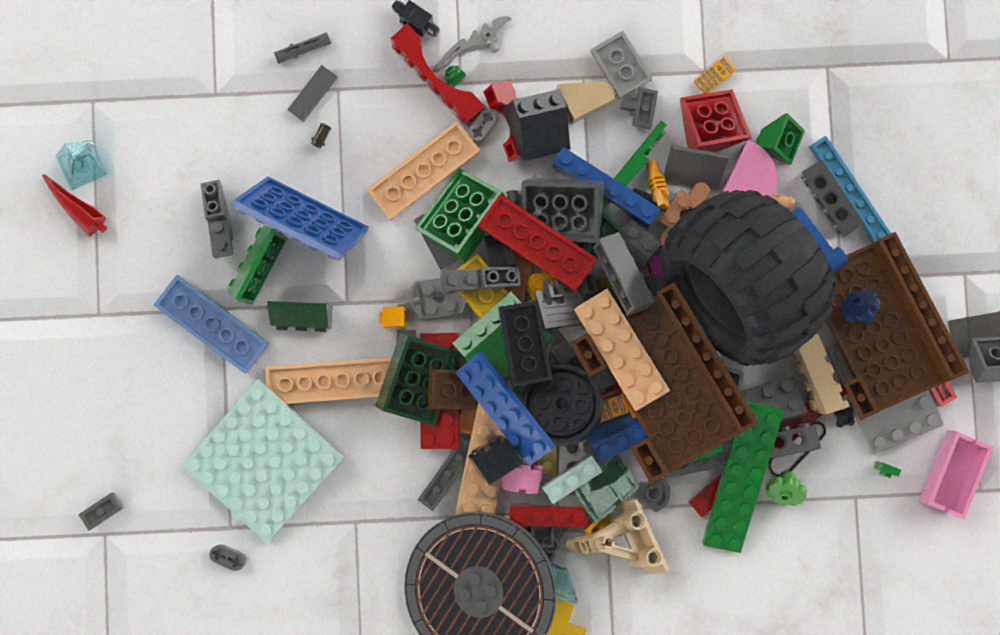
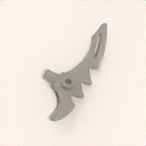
(487, 37)

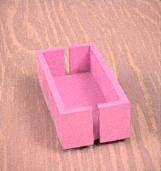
(956, 474)

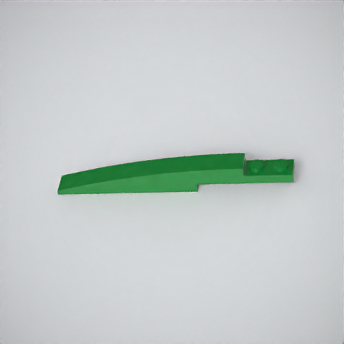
(638, 159)

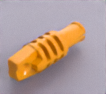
(657, 185)

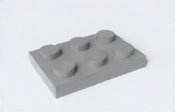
(621, 65)

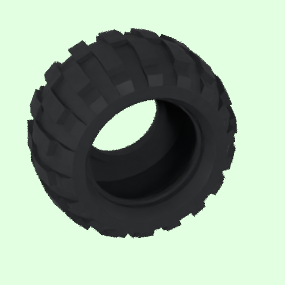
(749, 276)

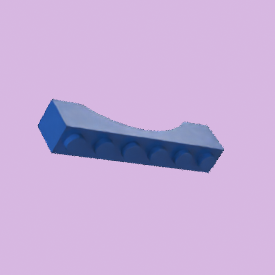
(625, 199)

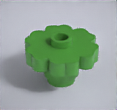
(786, 489)

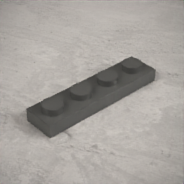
(445, 476)

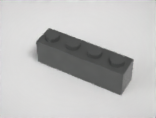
(623, 274)

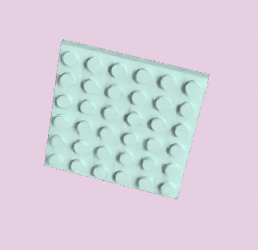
(262, 461)

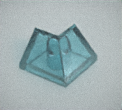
(80, 163)
(564, 585)

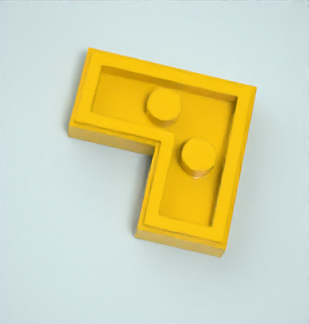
(561, 620)

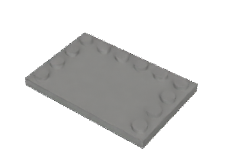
(894, 423)

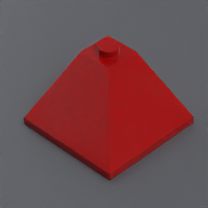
(713, 121)

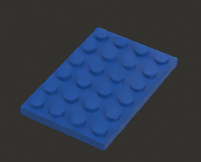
(301, 217)

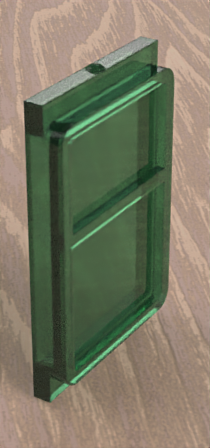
(607, 489)

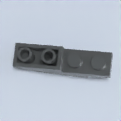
(218, 219)
(480, 279)

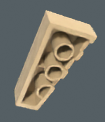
(818, 378)

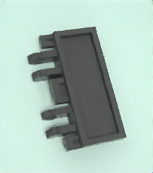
(558, 308)

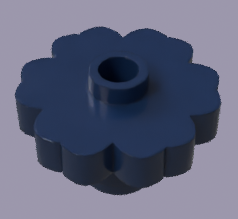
(860, 306)

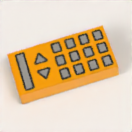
(715, 75)
(614, 407)

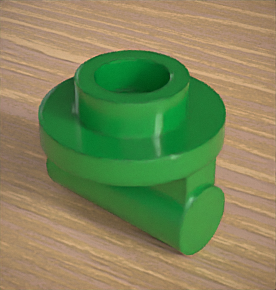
(454, 75)

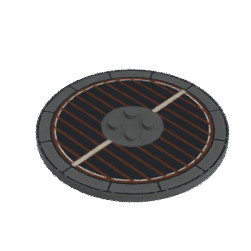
(480, 579)

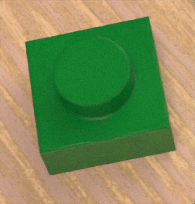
(887, 470)

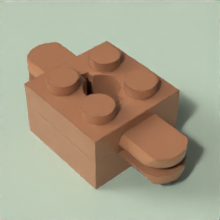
(680, 205)

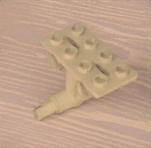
(637, 531)

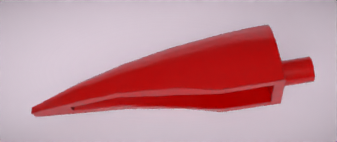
(80, 212)

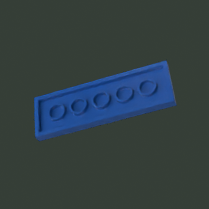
(505, 409)

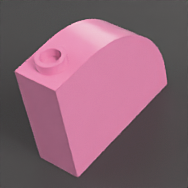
(752, 171)

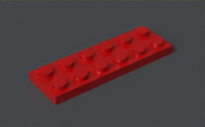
(537, 242)
(447, 427)

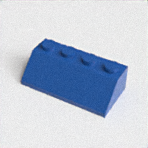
(616, 436)

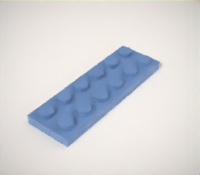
(211, 324)

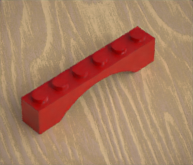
(462, 102)

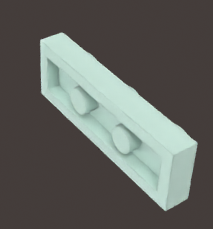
(571, 479)

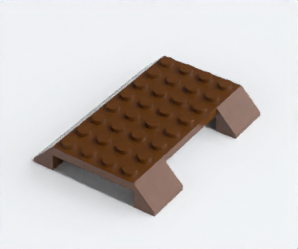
(906, 343)
(702, 400)

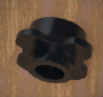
(848, 412)

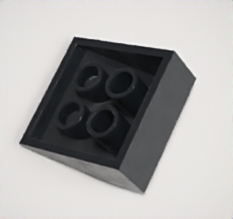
(538, 124)

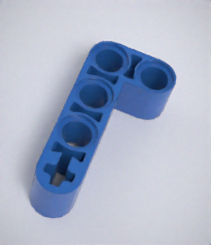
(835, 257)

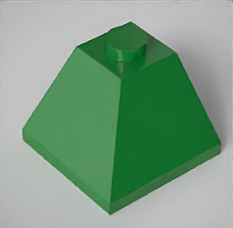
(781, 138)

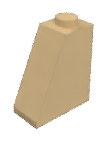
(586, 98)

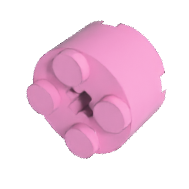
(524, 478)

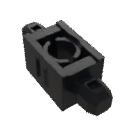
(416, 17)

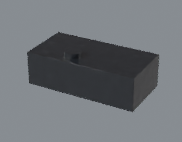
(524, 343)

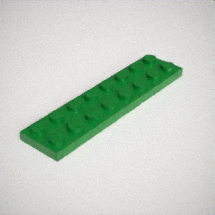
(742, 480)

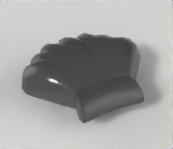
(655, 494)

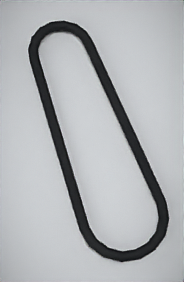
(805, 454)

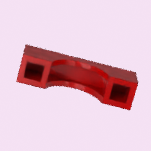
(497, 97)
(540, 515)

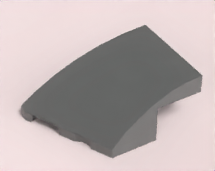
(548, 537)

